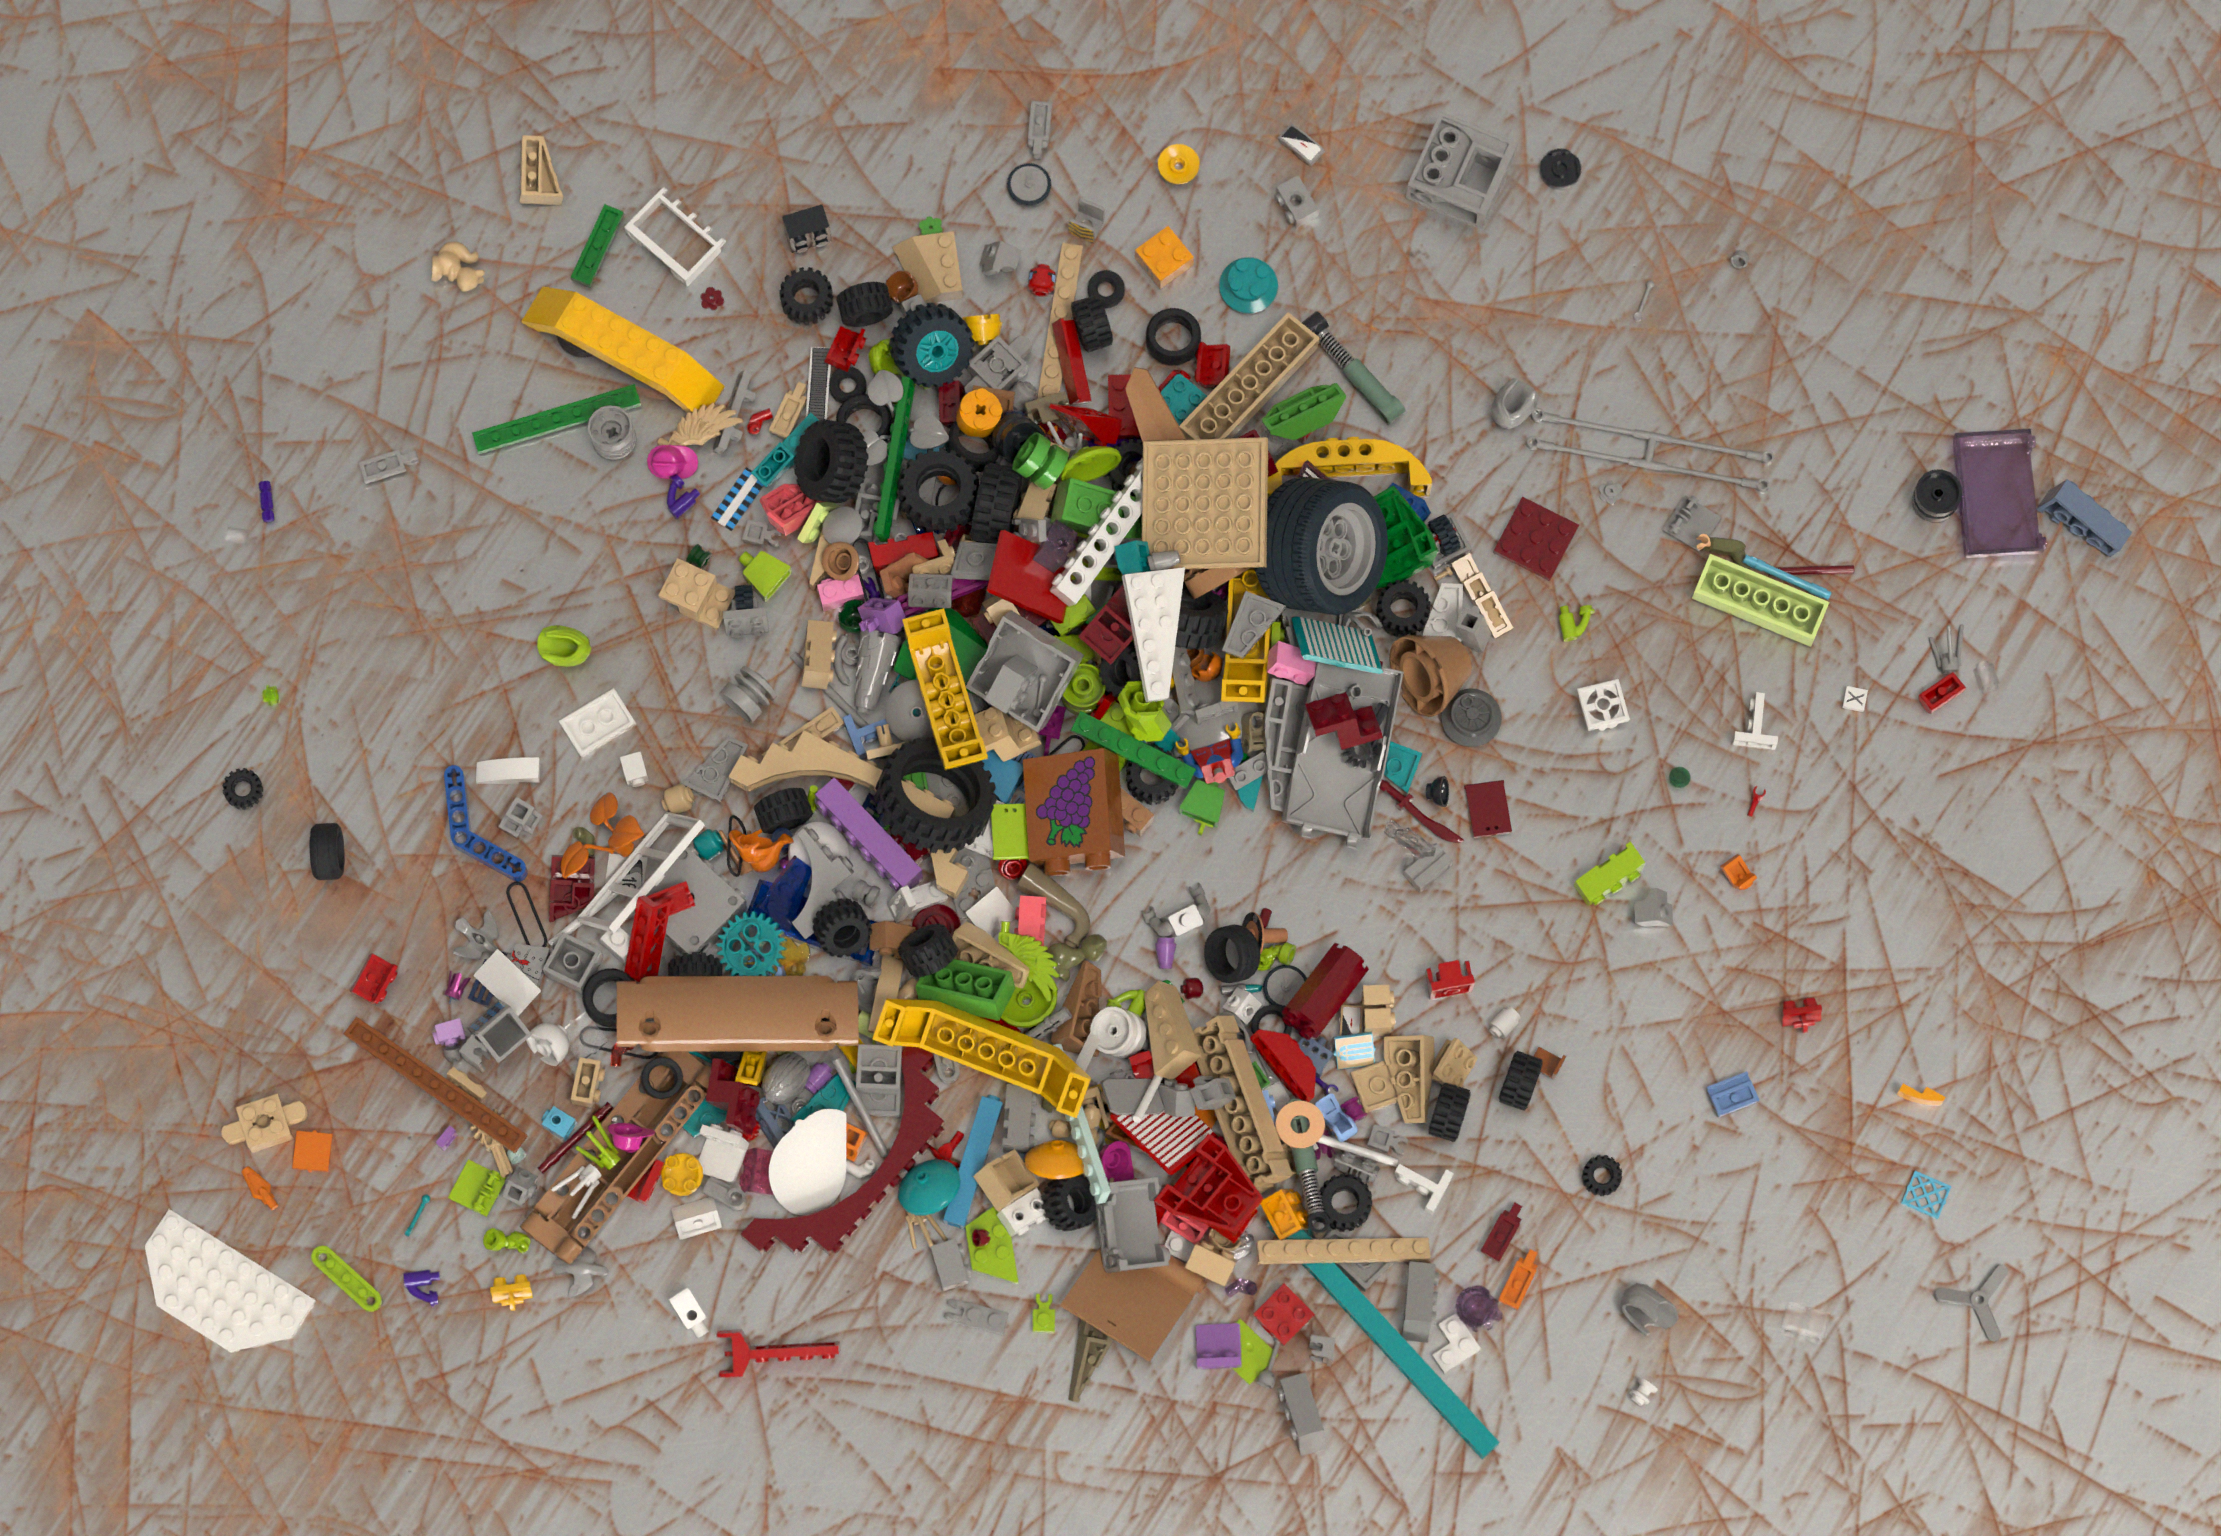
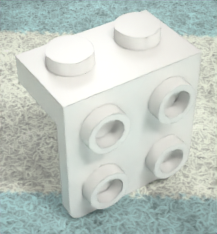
(722, 1152)

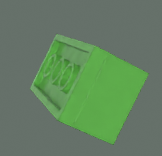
(1080, 506)

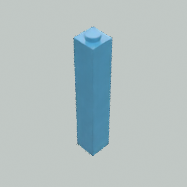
(974, 1160)

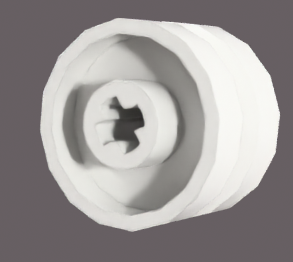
(1119, 1032)

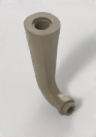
(1037, 884)

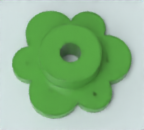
(930, 223)

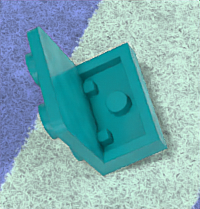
(1182, 397)

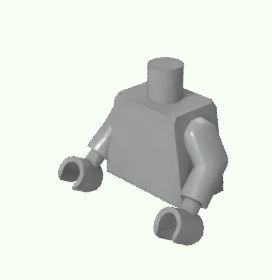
(1181, 919)

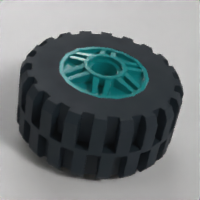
(932, 345)

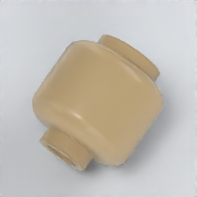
(678, 799)

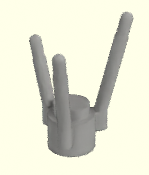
(1950, 661)

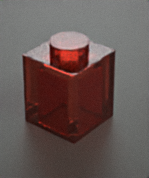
(969, 604)

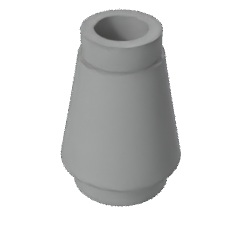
(1163, 560)

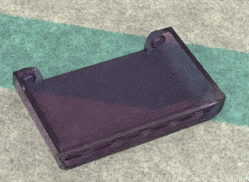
(1997, 493)

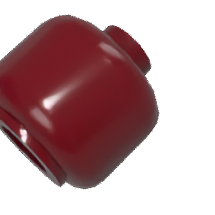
(1192, 988)

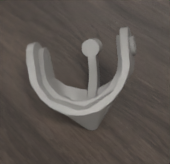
(1345, 619)
(866, 1000)

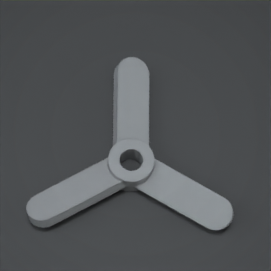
(1984, 1292)

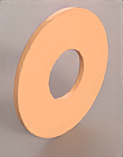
(1305, 1139)

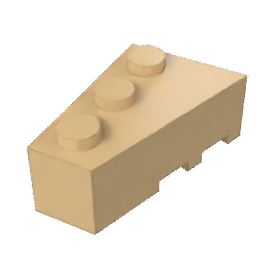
(537, 174)
(818, 654)

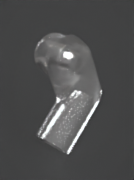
(1245, 1247)

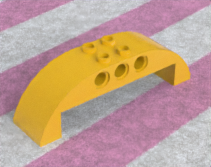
(1380, 459)
(943, 690)

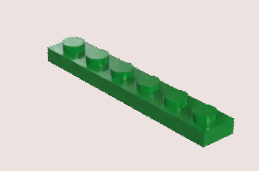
(1133, 750)

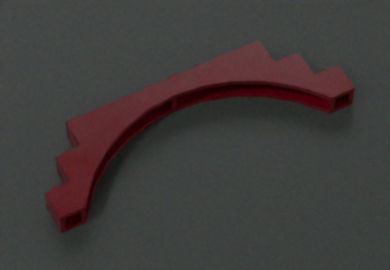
(834, 1224)

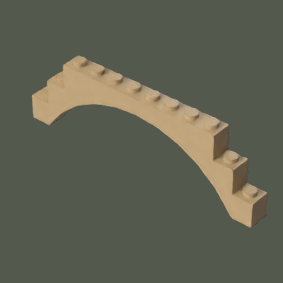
(822, 758)

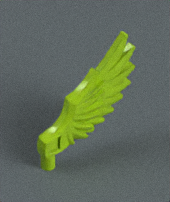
(1033, 956)

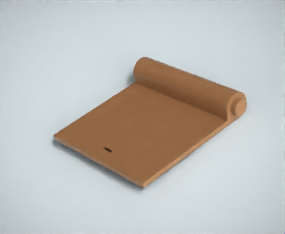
(1134, 1305)

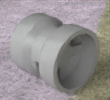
(866, 893)

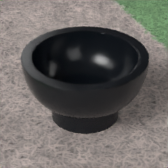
(1438, 791)

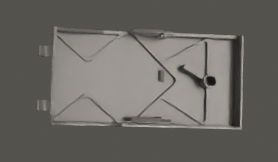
(1323, 788)

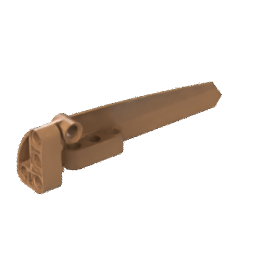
(1158, 424)

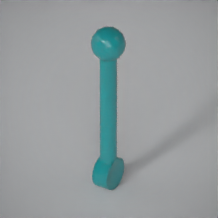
(425, 1199)

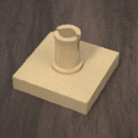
(886, 746)

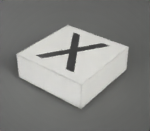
(1855, 699)

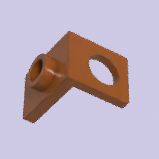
(1551, 1062)

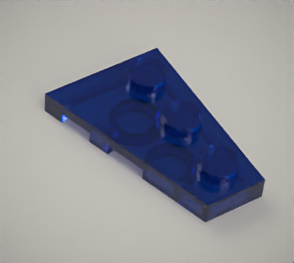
(786, 893)

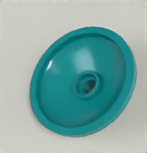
(929, 1187)

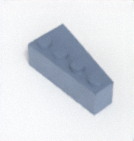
(2085, 517)

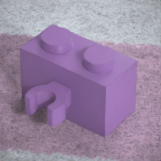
(881, 615)

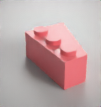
(1031, 917)

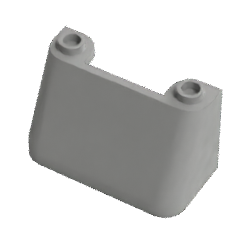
(1130, 1227)

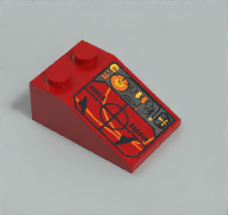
(1089, 422)

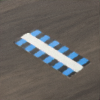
(737, 500)

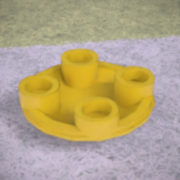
(682, 1174)

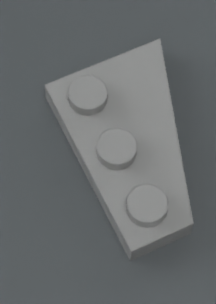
(1362, 1273)

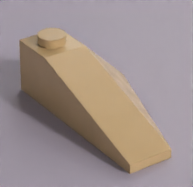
(980, 948)
(1411, 1072)

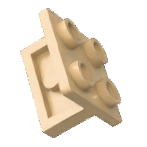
(1453, 1063)

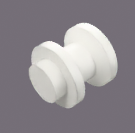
(1640, 1395)

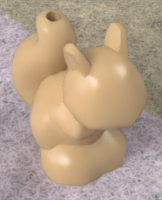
(448, 264)

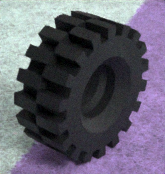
(695, 965)

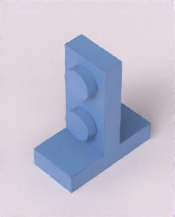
(862, 734)

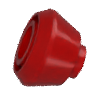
(1012, 868)

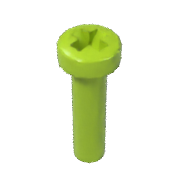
(811, 797)

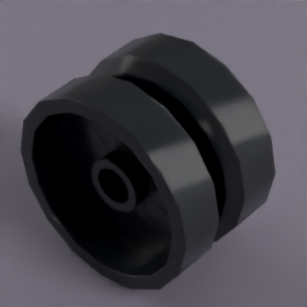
(1012, 433)
(1925, 495)

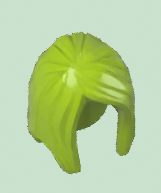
(563, 646)

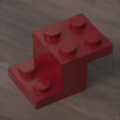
(1110, 629)
(1338, 716)
(733, 1097)

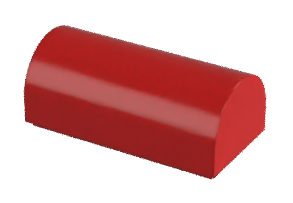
(1941, 693)

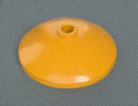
(1054, 1160)

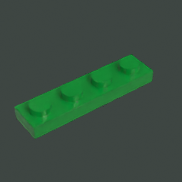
(597, 245)

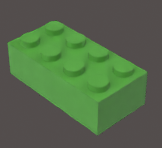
(970, 988)

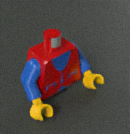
(1217, 760)

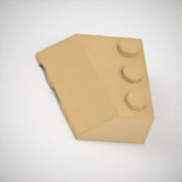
(933, 264)

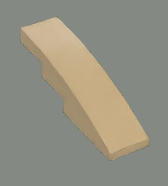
(1481, 595)

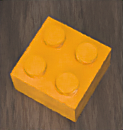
(1164, 257)

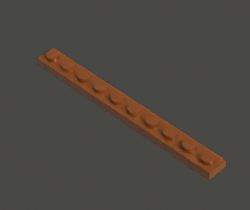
(435, 1085)

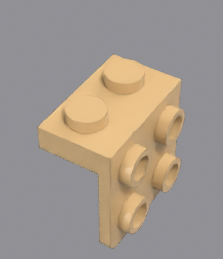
(941, 565)

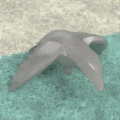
(480, 939)
(583, 1269)

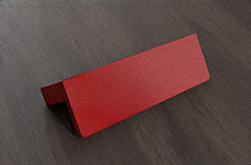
(1071, 361)

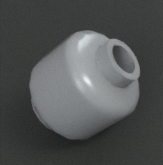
(1024, 393)

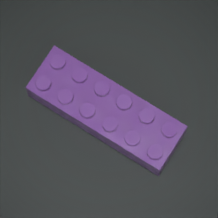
(868, 836)

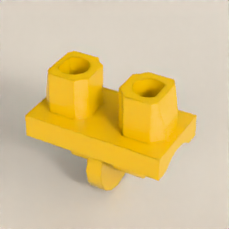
(512, 1293)

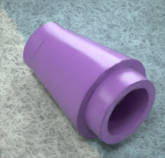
(1165, 952)

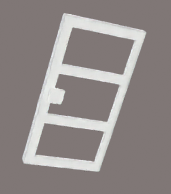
(695, 826)

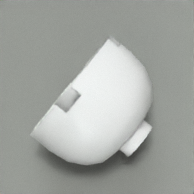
(550, 1041)

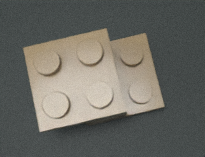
(697, 594)
(1005, 733)

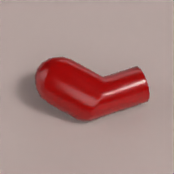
(757, 419)

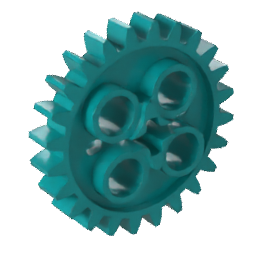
(765, 933)

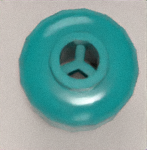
(708, 844)

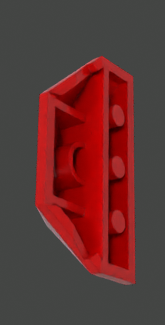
(1287, 1062)

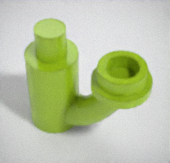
(1567, 622)
(1137, 1005)

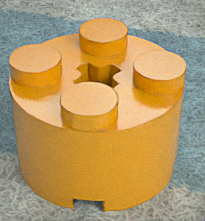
(983, 403)

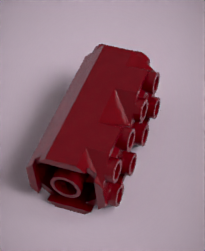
(1324, 991)

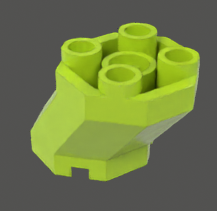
(1145, 719)

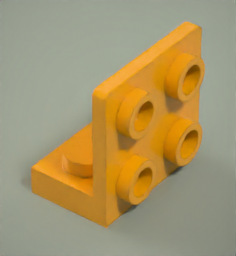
(1285, 1212)

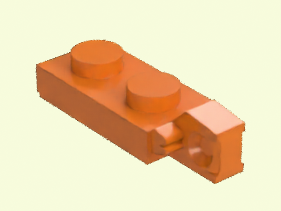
(1519, 1281)

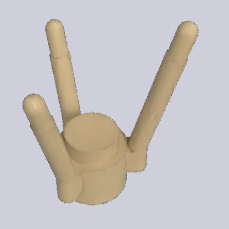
(919, 1220)

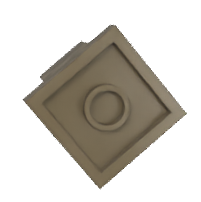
(1039, 409)

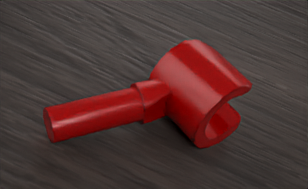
(1756, 798)

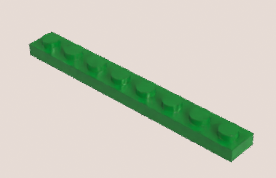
(553, 419)
(893, 466)

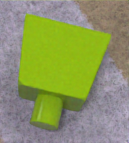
(764, 573)

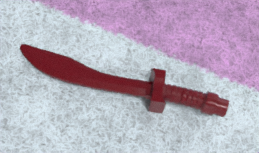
(1435, 827)

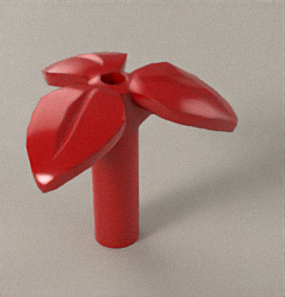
(945, 1151)

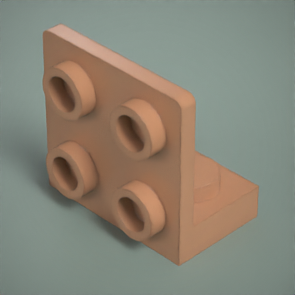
(896, 575)

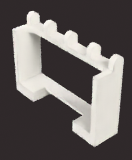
(641, 239)

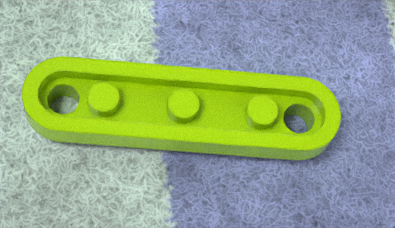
(346, 1278)

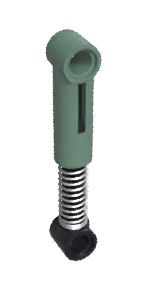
(1386, 405)
(1307, 1167)

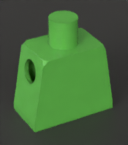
(1203, 802)

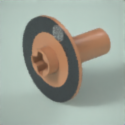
(1264, 935)

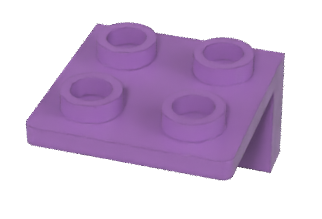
(1218, 1346)

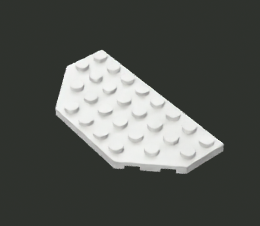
(220, 1288)

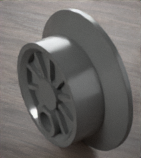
(1472, 718)

